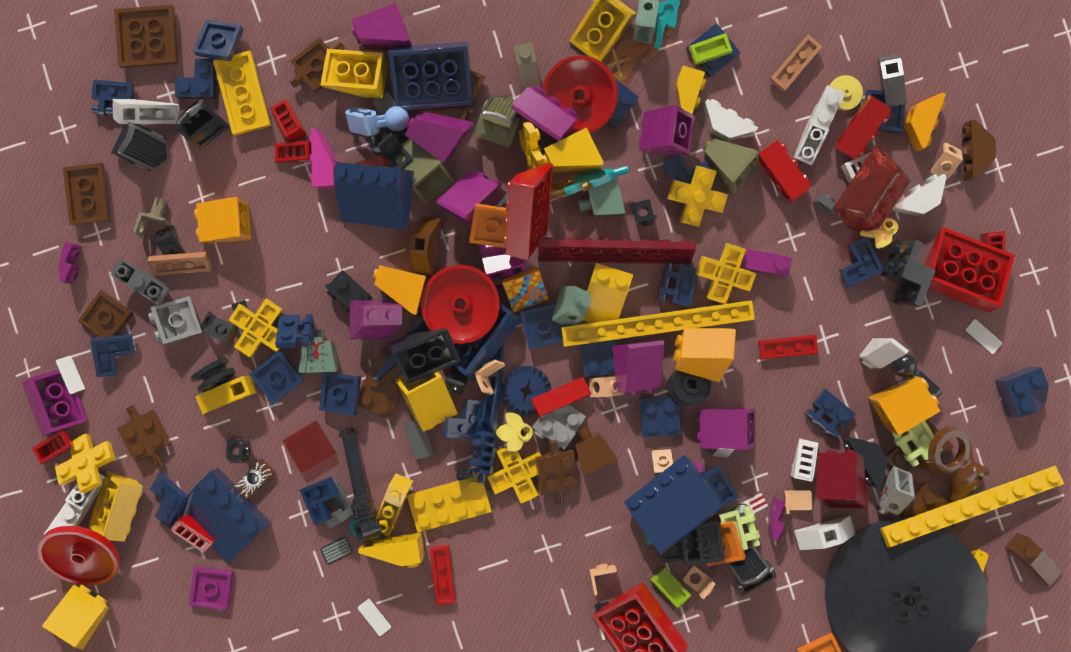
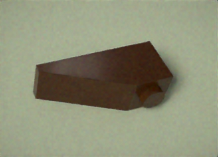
(1034, 558)

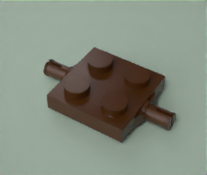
(310, 64)
(144, 435)
(556, 472)

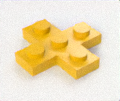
(529, 143)
(697, 196)
(725, 273)
(257, 327)
(85, 463)
(516, 473)

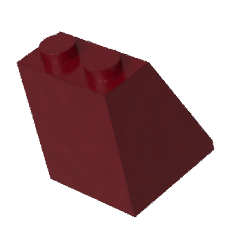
(841, 480)

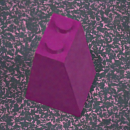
(381, 29)
(666, 131)
(438, 133)
(469, 190)
(498, 265)
(374, 319)
(638, 366)
(726, 428)

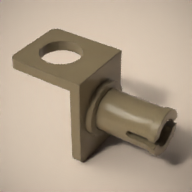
(154, 216)

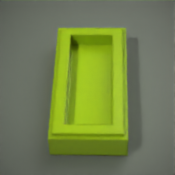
(710, 49)
(670, 587)

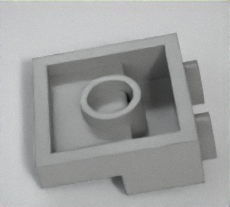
(174, 321)
(559, 425)

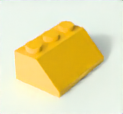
(115, 507)

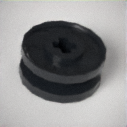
(212, 374)
(685, 396)

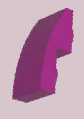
(67, 269)
(776, 526)

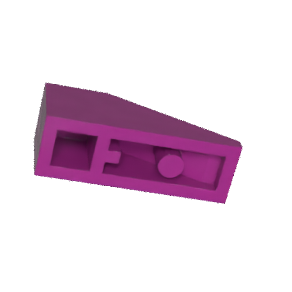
(766, 263)

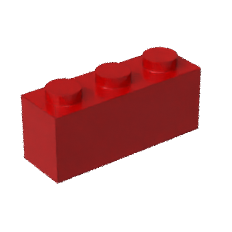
(863, 127)
(783, 171)

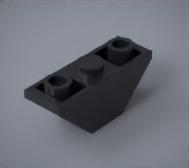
(874, 459)

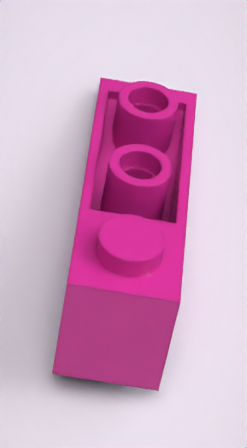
(322, 161)

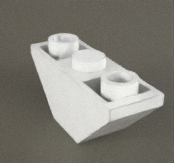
(726, 123)
(922, 197)
(825, 534)

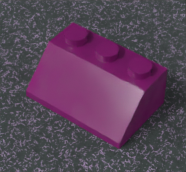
(546, 112)
(52, 403)

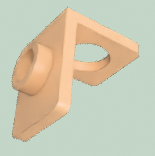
(948, 161)
(487, 370)
(607, 387)
(661, 460)
(798, 500)
(600, 570)
(705, 585)

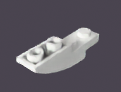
(818, 125)
(75, 507)

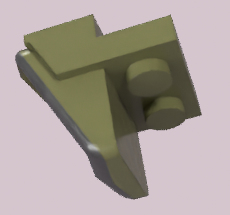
(498, 120)

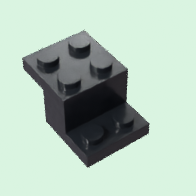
(904, 270)
(698, 547)

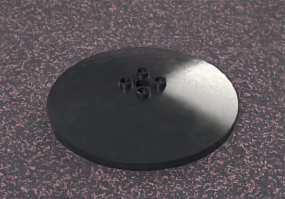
(869, 585)

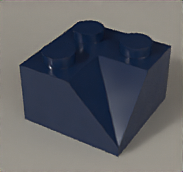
(1023, 391)

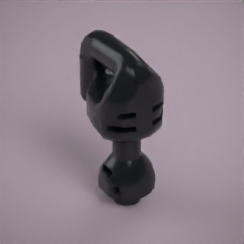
(383, 133)

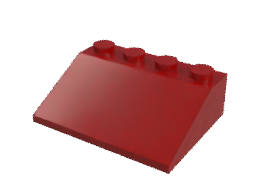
(528, 210)
(969, 270)
(639, 624)

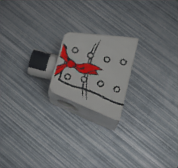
(896, 492)

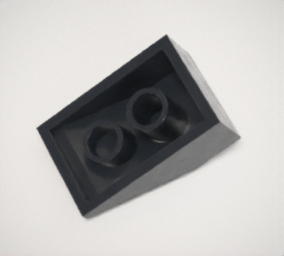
(424, 353)

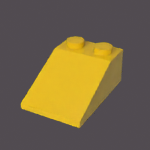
(602, 27)
(355, 72)
(608, 293)
(397, 550)

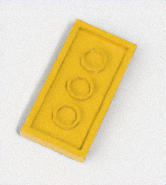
(242, 93)
(449, 503)

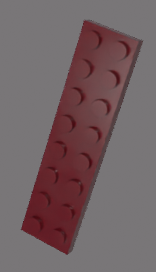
(615, 251)

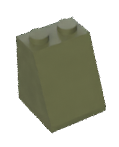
(429, 173)

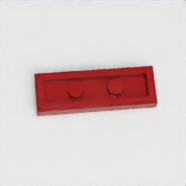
(788, 347)
(560, 397)
(442, 575)

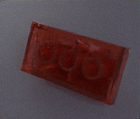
(872, 192)

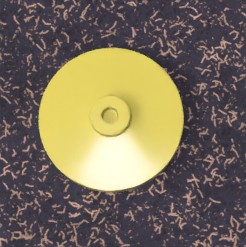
(852, 89)

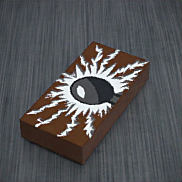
(254, 479)

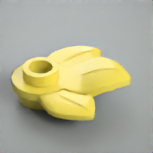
(883, 235)
(511, 432)

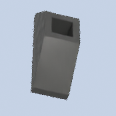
(892, 79)
(140, 281)

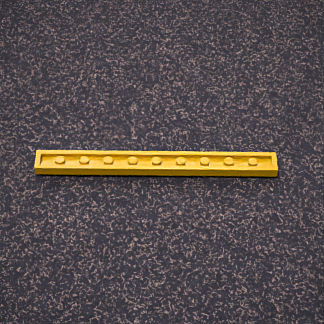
(657, 323)
(971, 506)

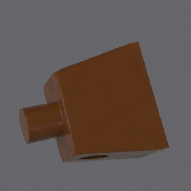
(593, 451)

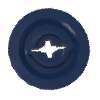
(518, 379)

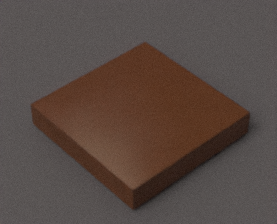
(105, 315)

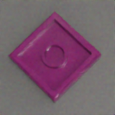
(211, 588)

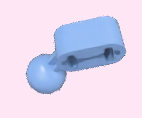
(368, 123)

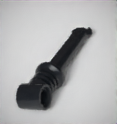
(367, 528)

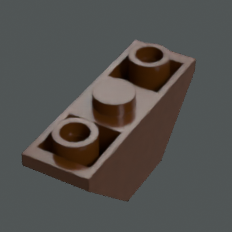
(978, 149)
(425, 245)

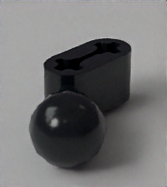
(907, 367)

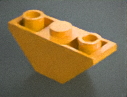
(922, 120)

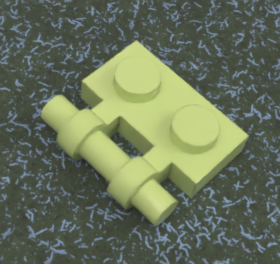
(921, 437)
(748, 518)

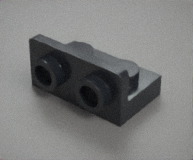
(346, 290)

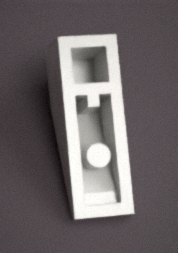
(144, 112)
(882, 352)

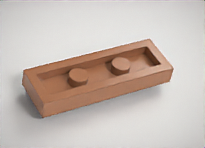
(795, 63)
(179, 263)

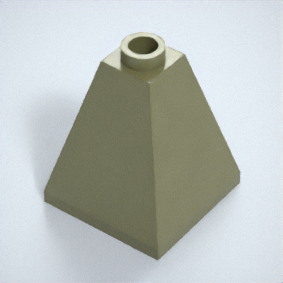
(731, 162)

